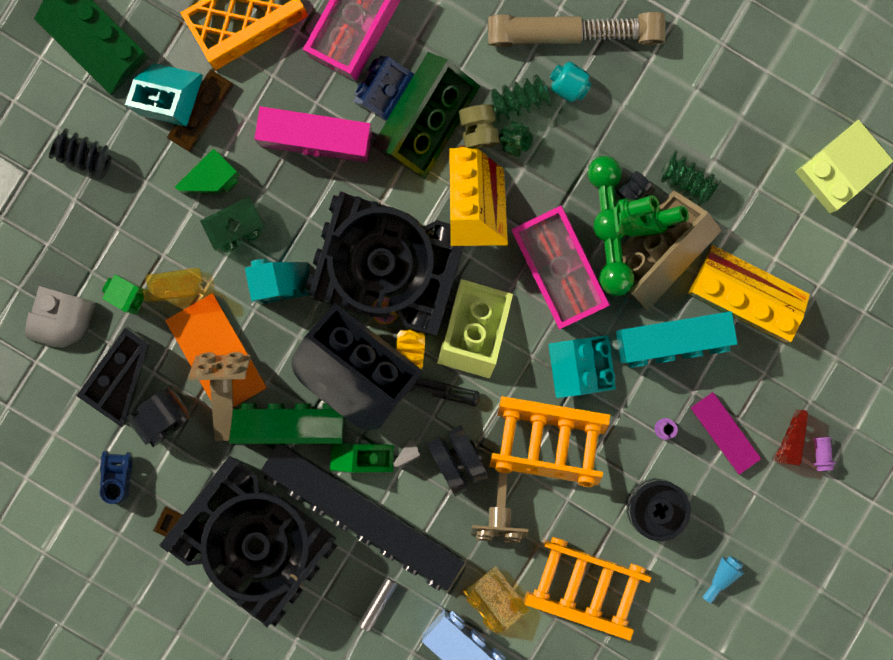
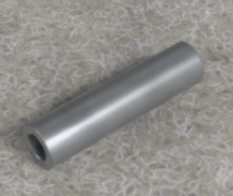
(378, 604)

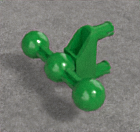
(627, 218)

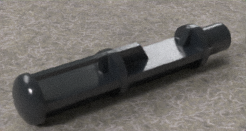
(444, 391)

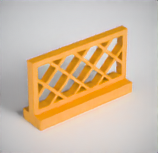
(247, 38)

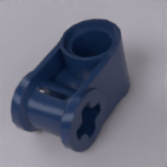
(115, 474)

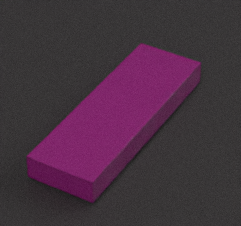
(725, 433)

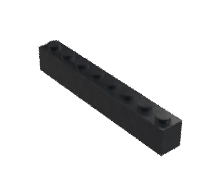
(363, 516)

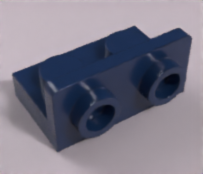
(383, 86)

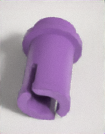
(660, 425)
(823, 454)

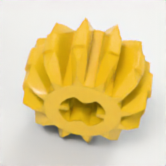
(411, 345)

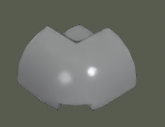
(58, 318)

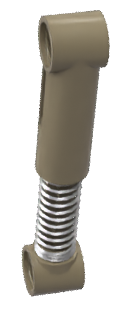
(511, 30)

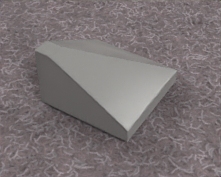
(408, 454)

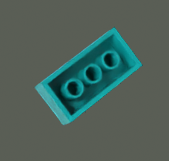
(676, 337)

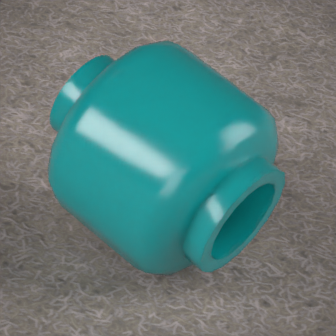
(570, 82)

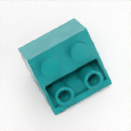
(164, 93)
(582, 366)

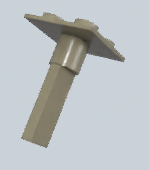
(220, 372)
(499, 519)

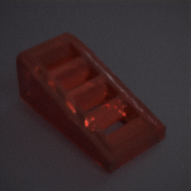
(792, 444)

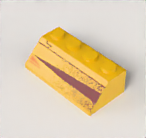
(476, 199)
(750, 294)

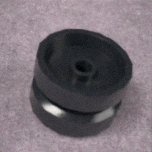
(458, 460)
(674, 512)

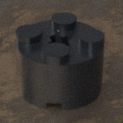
(158, 416)

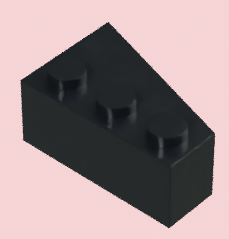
(116, 377)

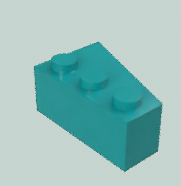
(276, 280)

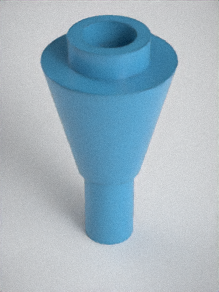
(726, 573)

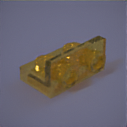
(173, 285)
(495, 601)

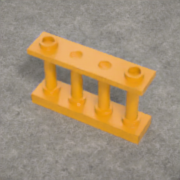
(566, 420)
(567, 607)

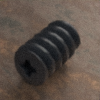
(81, 154)

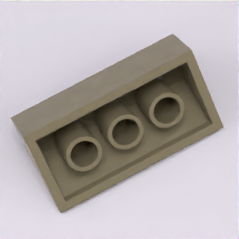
(665, 256)

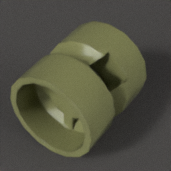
(479, 126)

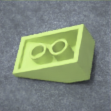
(844, 167)
(475, 329)

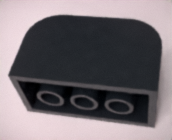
(353, 369)

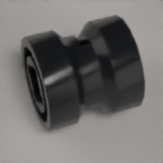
(636, 187)

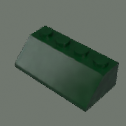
(92, 40)
(426, 114)
(286, 426)

